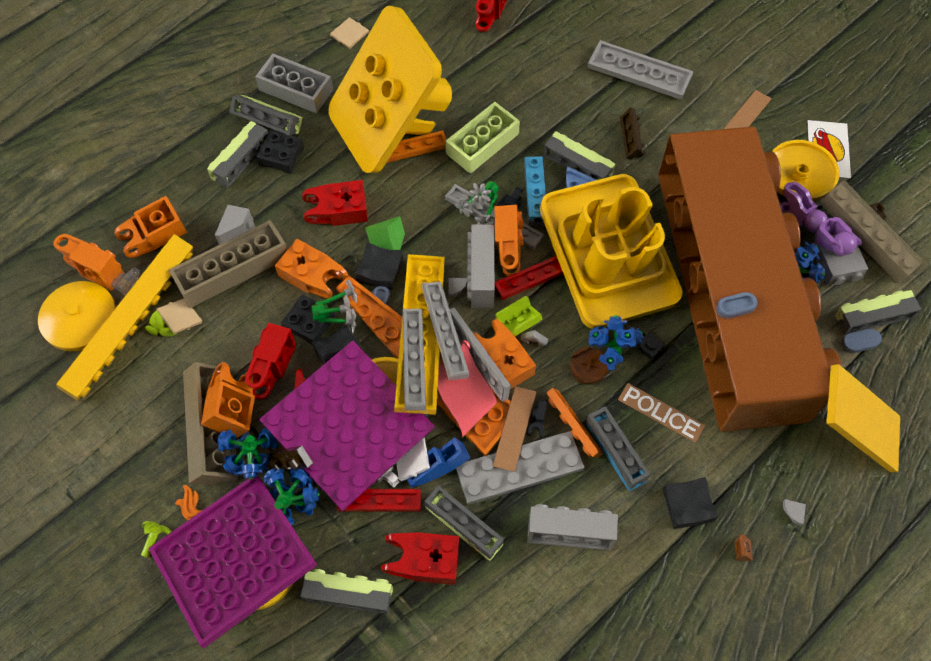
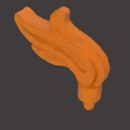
(189, 503)

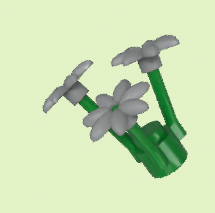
(483, 193)
(321, 311)

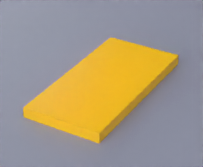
(863, 418)

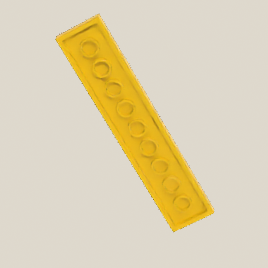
(421, 270)

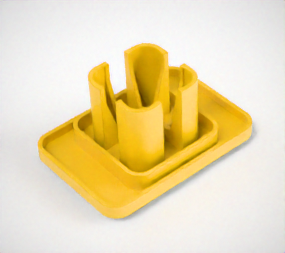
(387, 89)
(610, 250)

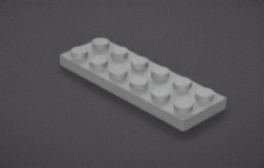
(640, 69)
(536, 464)

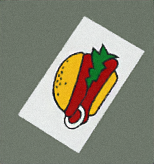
(835, 140)

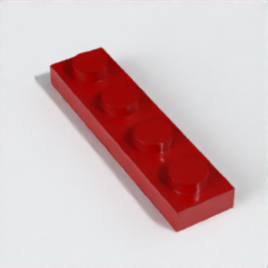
(528, 278)
(386, 501)

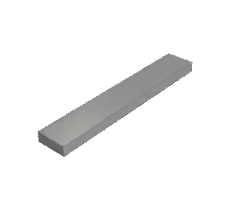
(532, 237)
(445, 331)
(481, 358)
(413, 360)

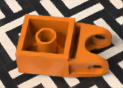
(150, 228)
(509, 237)
(89, 260)
(309, 269)
(507, 350)
(228, 402)

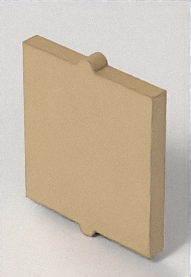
(349, 33)
(179, 316)

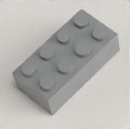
(294, 83)
(481, 266)
(572, 527)

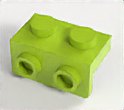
(519, 316)

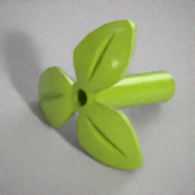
(158, 326)
(153, 530)

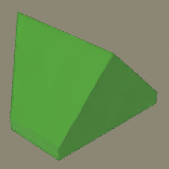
(387, 234)

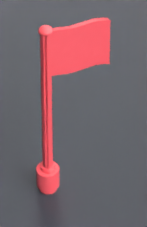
(466, 398)

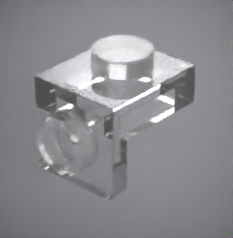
(125, 282)

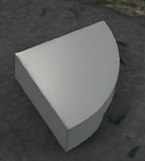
(456, 286)
(534, 336)
(795, 511)

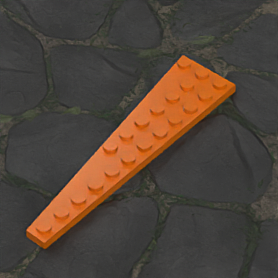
(387, 327)

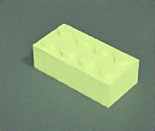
(482, 137)

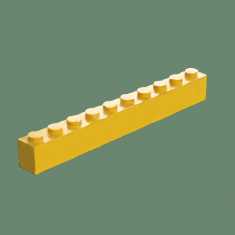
(124, 319)

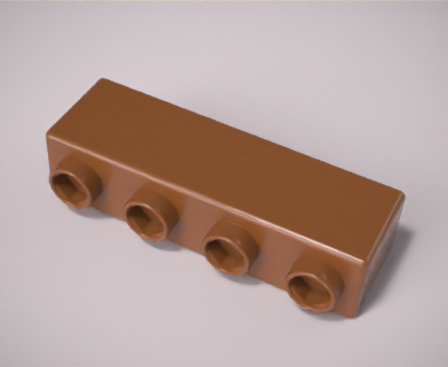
(735, 241)

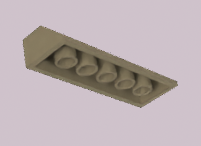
(876, 235)
(229, 263)
(204, 457)

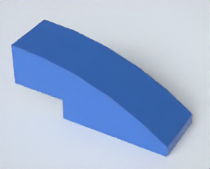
(441, 462)

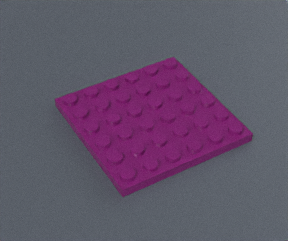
(346, 424)
(231, 560)

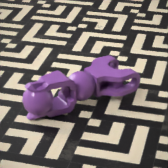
(817, 221)

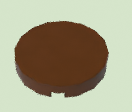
(587, 367)

